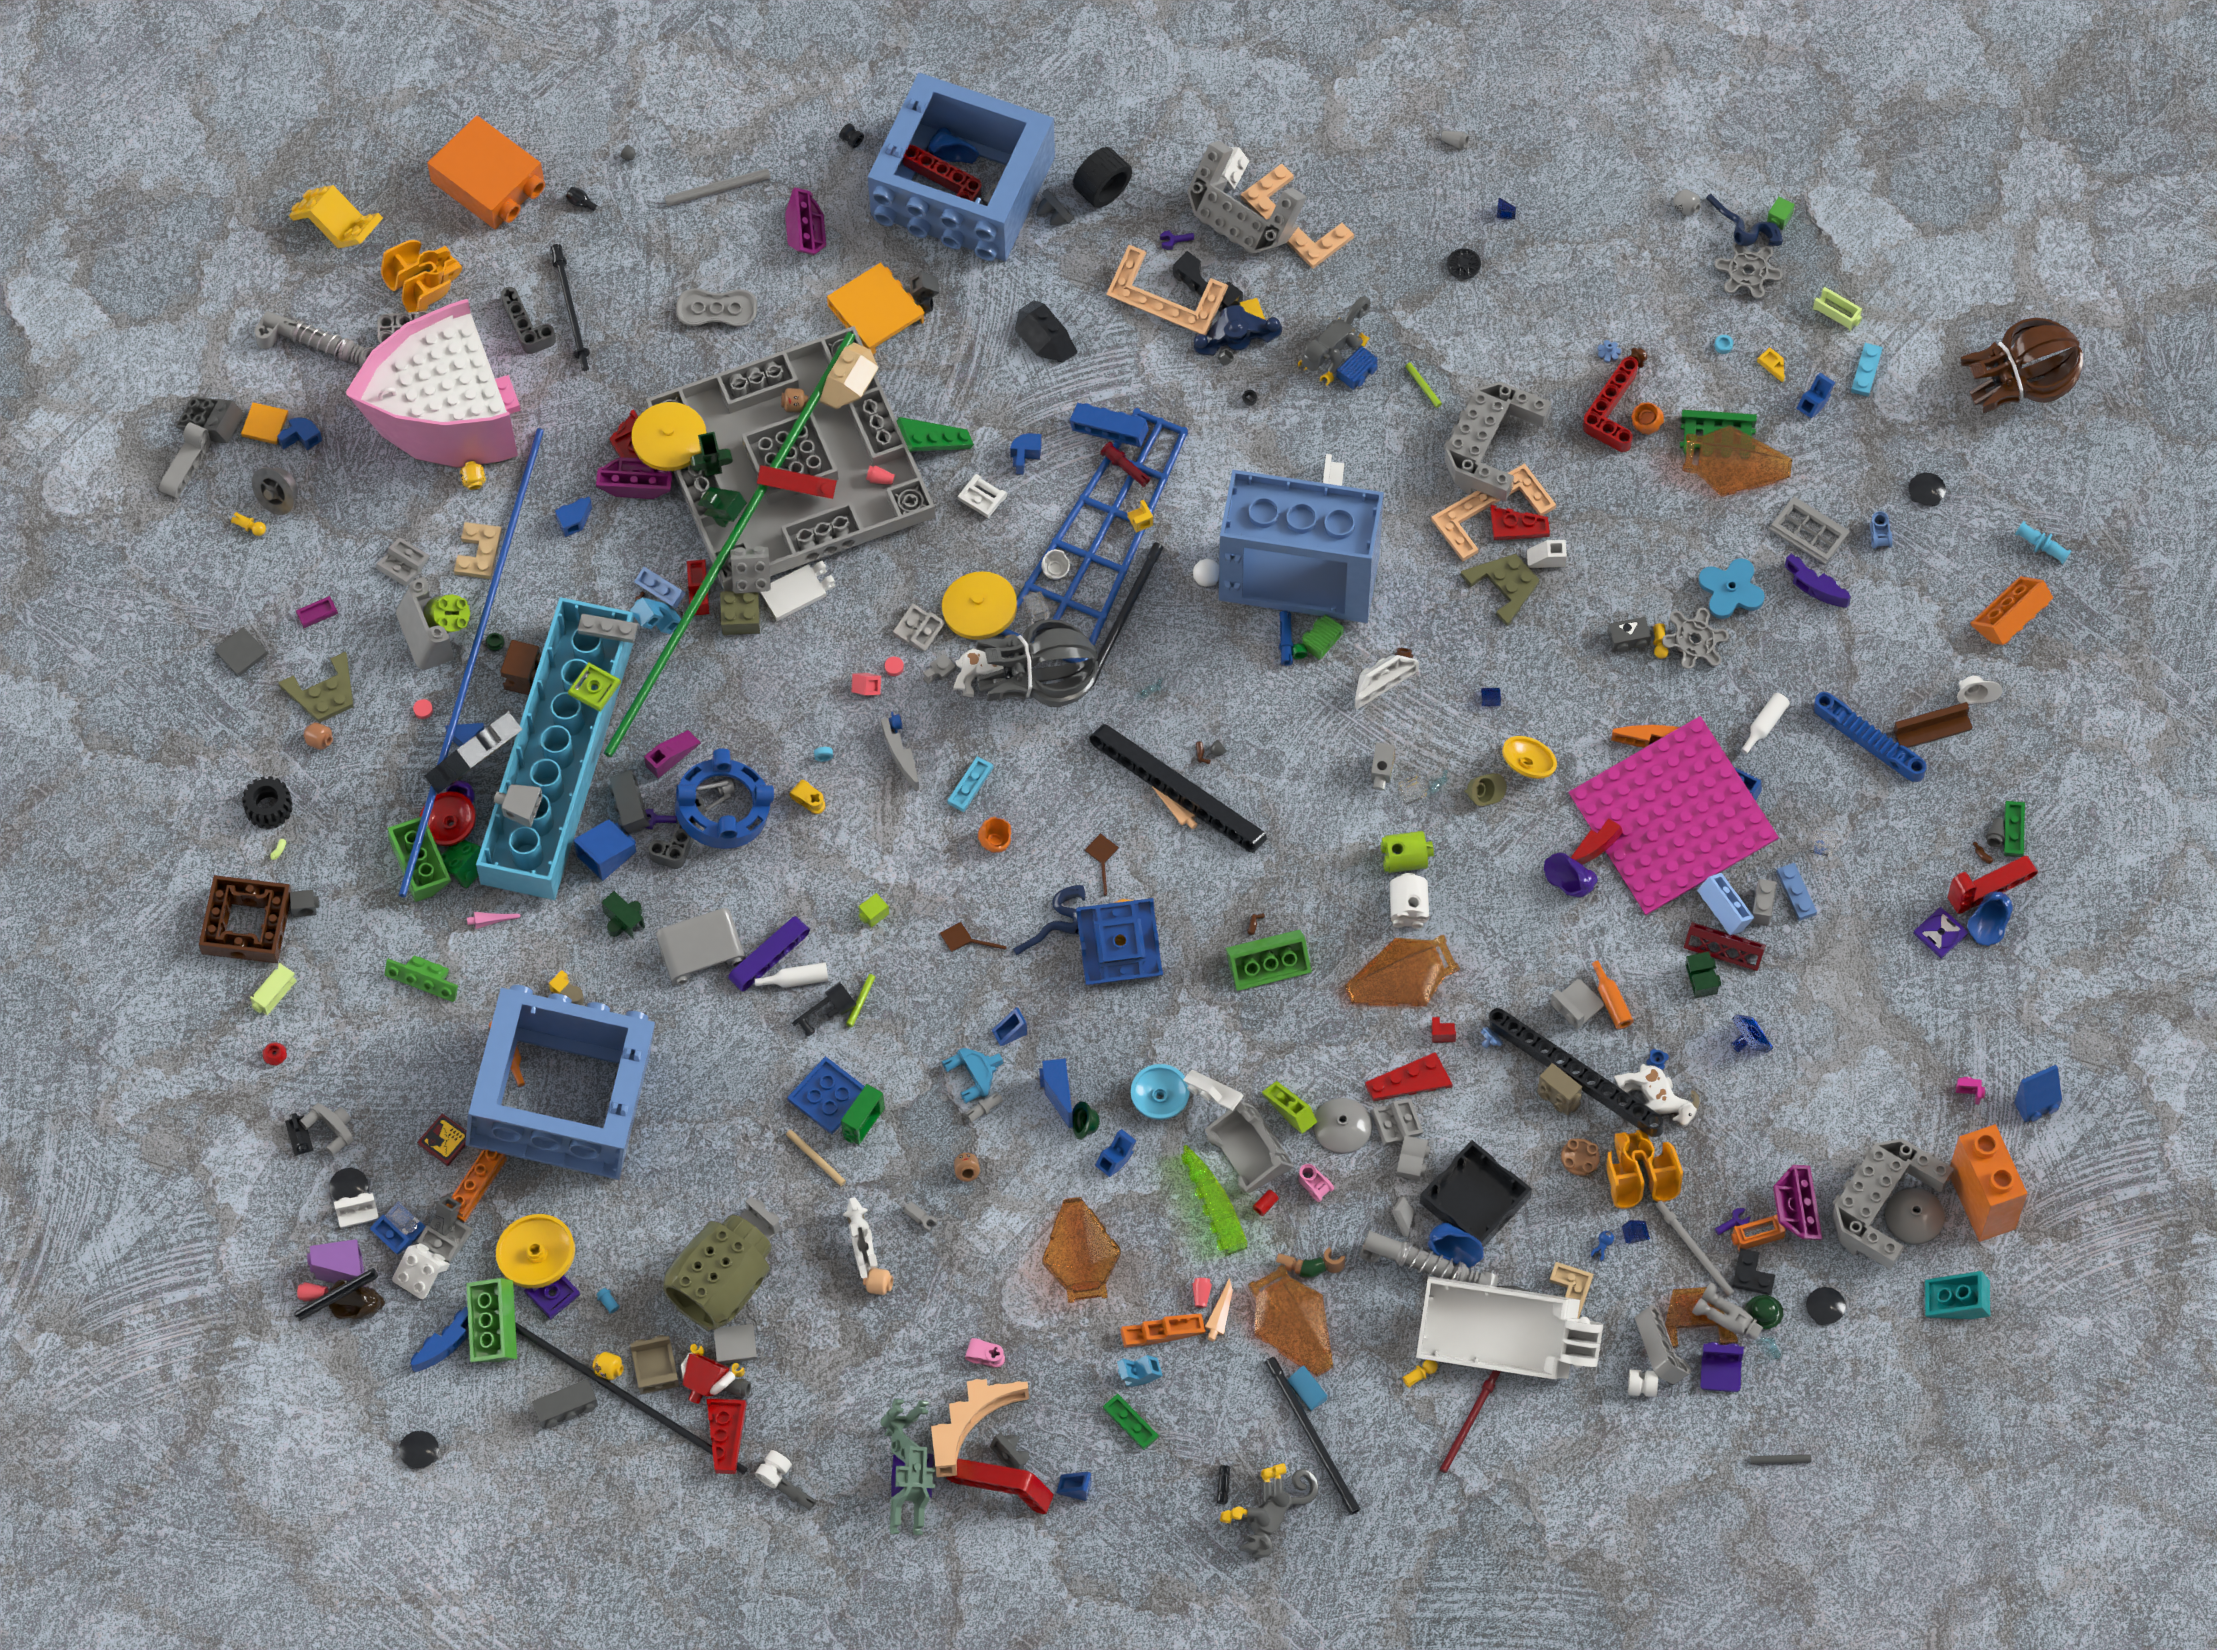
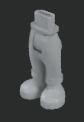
(1736, 1320)

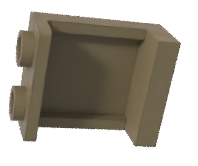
(654, 1364)

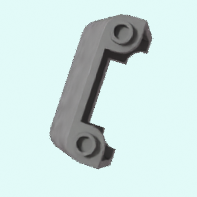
(427, 645)
(699, 944)
(1249, 1146)

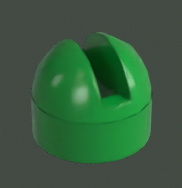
(1299, 651)

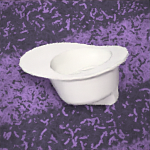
(1976, 690)

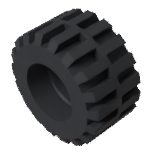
(263, 789)

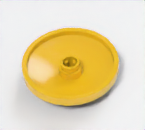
(667, 436)
(979, 605)
(535, 1251)

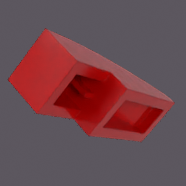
(696, 574)
(1597, 843)

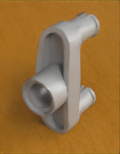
(335, 1121)

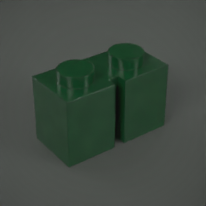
(1702, 974)

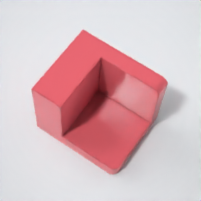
(866, 683)

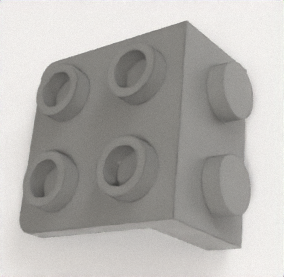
(750, 569)
(1577, 1003)
(763, 1220)

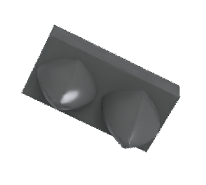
(1050, 202)
(1005, 1449)

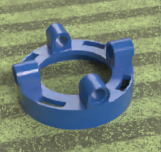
(727, 832)

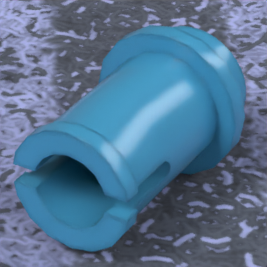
(607, 1300)

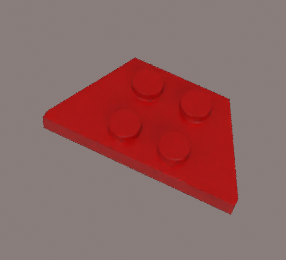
(622, 438)

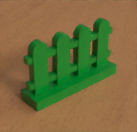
(1710, 419)

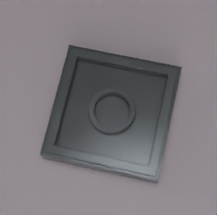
(240, 651)

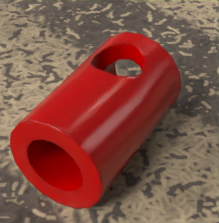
(1266, 1202)

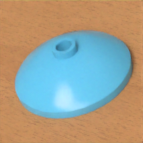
(1156, 1081)

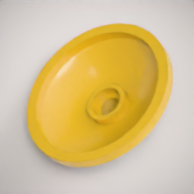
(1529, 757)

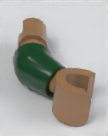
(1312, 1267)

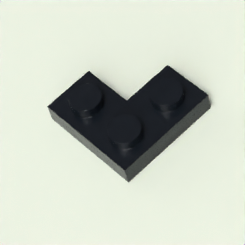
(1748, 1278)

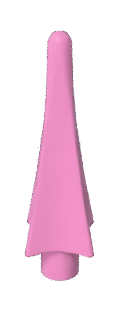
(483, 919)

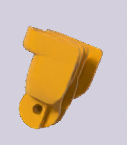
(419, 291)
(1626, 1178)

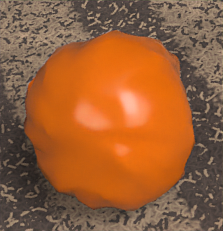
(1647, 418)
(995, 834)

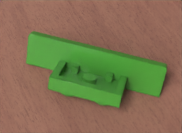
(423, 975)

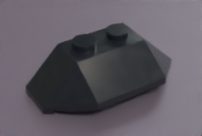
(1044, 332)

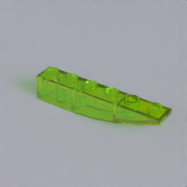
(1216, 1205)

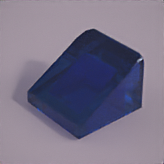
(1505, 210)
(1490, 697)
(1635, 1231)

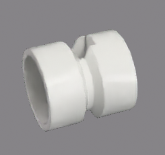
(1642, 1383)
(774, 1467)

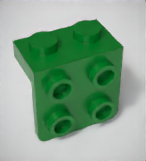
(461, 862)

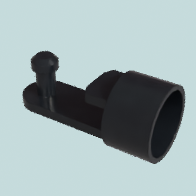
(839, 998)

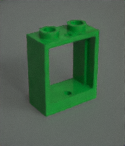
(862, 1114)

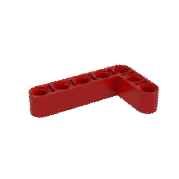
(947, 179)
(1608, 403)
(1967, 894)
(1004, 1480)

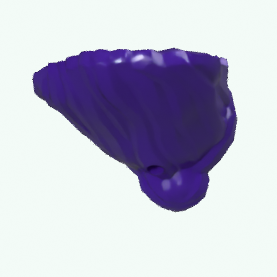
(1569, 875)

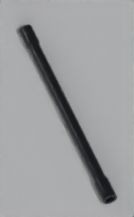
(1152, 558)
(1347, 1497)

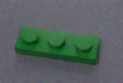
(2014, 828)
(1130, 1421)

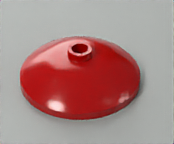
(450, 808)

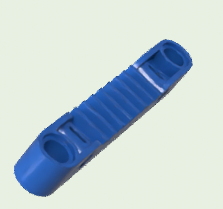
(1865, 735)

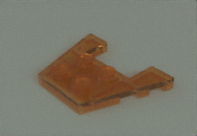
(1681, 1316)

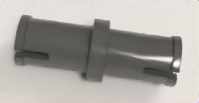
(796, 1494)

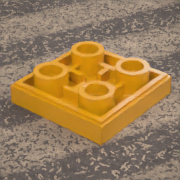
(264, 423)

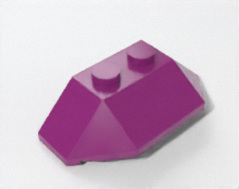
(805, 223)
(633, 479)
(1797, 1203)

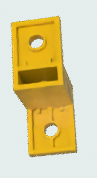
(335, 216)

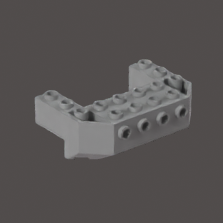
(1233, 218)
(1476, 430)
(1871, 1187)

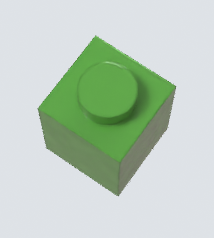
(1781, 212)

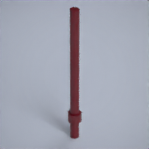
(1487, 1387)

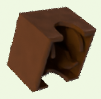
(520, 666)

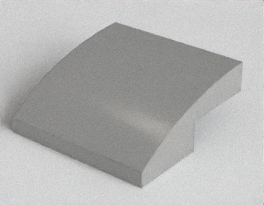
(402, 562)
(918, 627)
(1397, 1121)
(447, 1245)
(735, 1344)

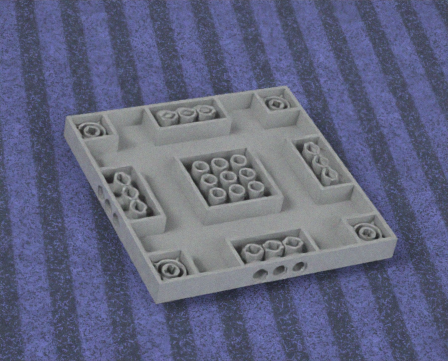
(834, 444)

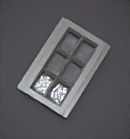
(1809, 530)

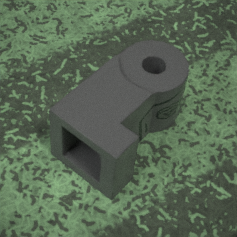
(445, 1216)

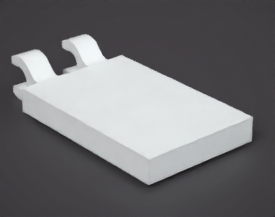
(797, 590)

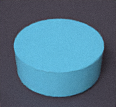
(1723, 344)
(823, 754)

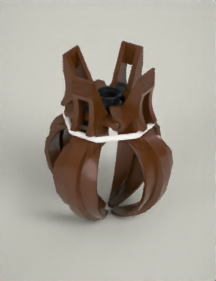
(2032, 340)

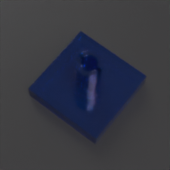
(1751, 1035)

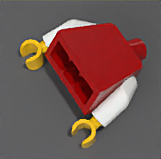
(705, 1375)

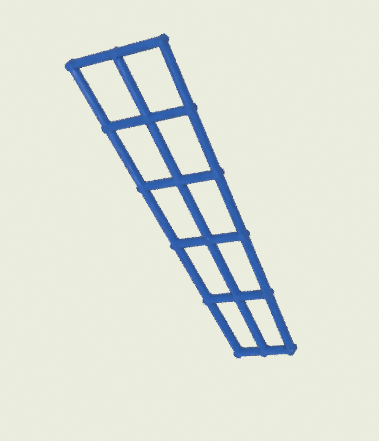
(1112, 512)

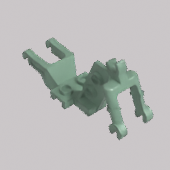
(915, 1474)

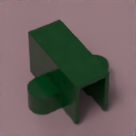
(711, 457)
(722, 505)
(622, 915)

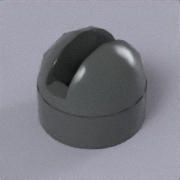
(628, 153)
(1225, 357)
(1217, 748)

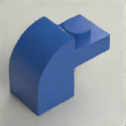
(1817, 396)
(302, 430)
(1025, 447)
(1117, 1154)

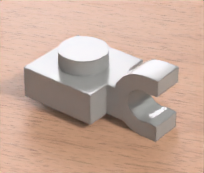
(939, 668)

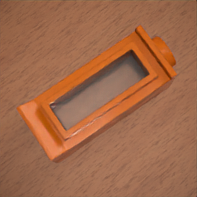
(1758, 1233)

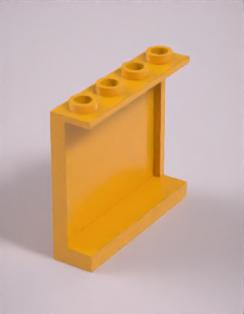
(875, 306)

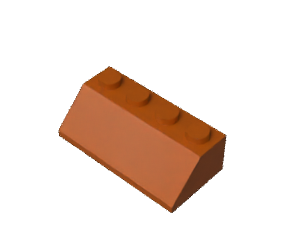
(2012, 609)

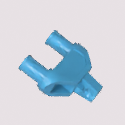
(980, 1069)

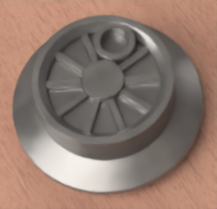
(275, 489)

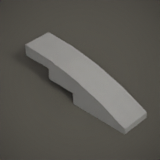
(902, 757)

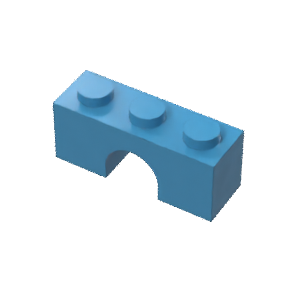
(653, 613)

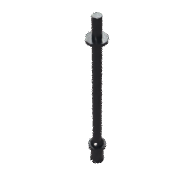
(559, 262)

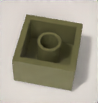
(740, 613)

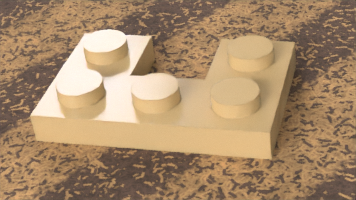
(488, 540)
(1575, 1280)

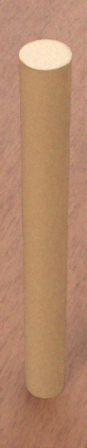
(815, 1157)

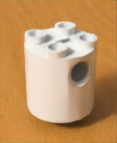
(1409, 901)

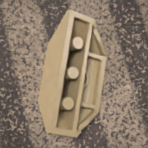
(849, 376)

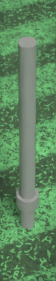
(1671, 1218)

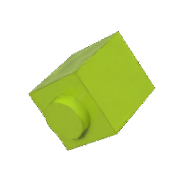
(873, 910)

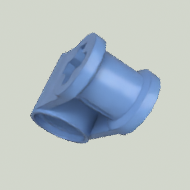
(1881, 533)

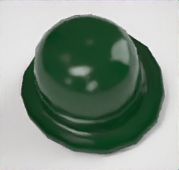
(1084, 1120)
(1765, 1310)

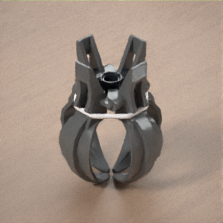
(1052, 641)

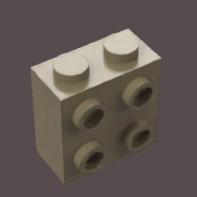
(1559, 1090)

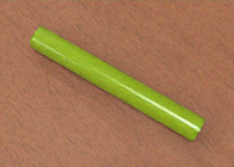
(1424, 386)
(860, 1000)

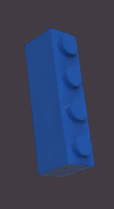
(1109, 424)

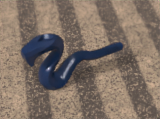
(1740, 235)
(1067, 927)

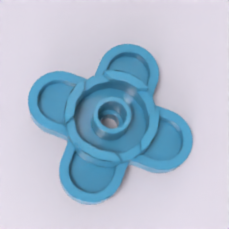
(1731, 588)

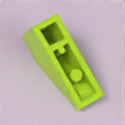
(1290, 1106)

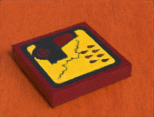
(444, 1139)

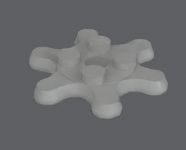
(1745, 259)
(1700, 628)

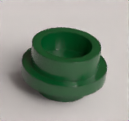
(495, 642)

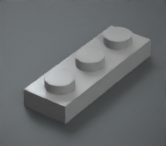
(607, 628)

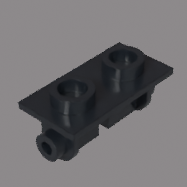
(298, 1135)

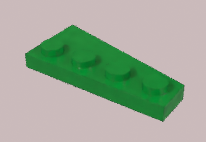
(931, 436)

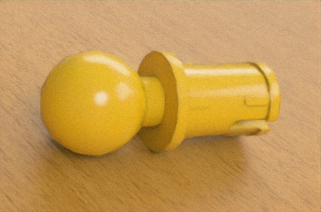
(257, 528)
(1659, 632)
(1419, 1373)

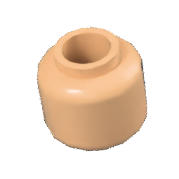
(878, 1281)

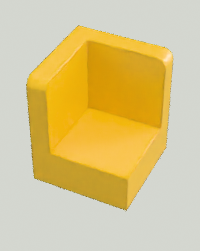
(1141, 517)

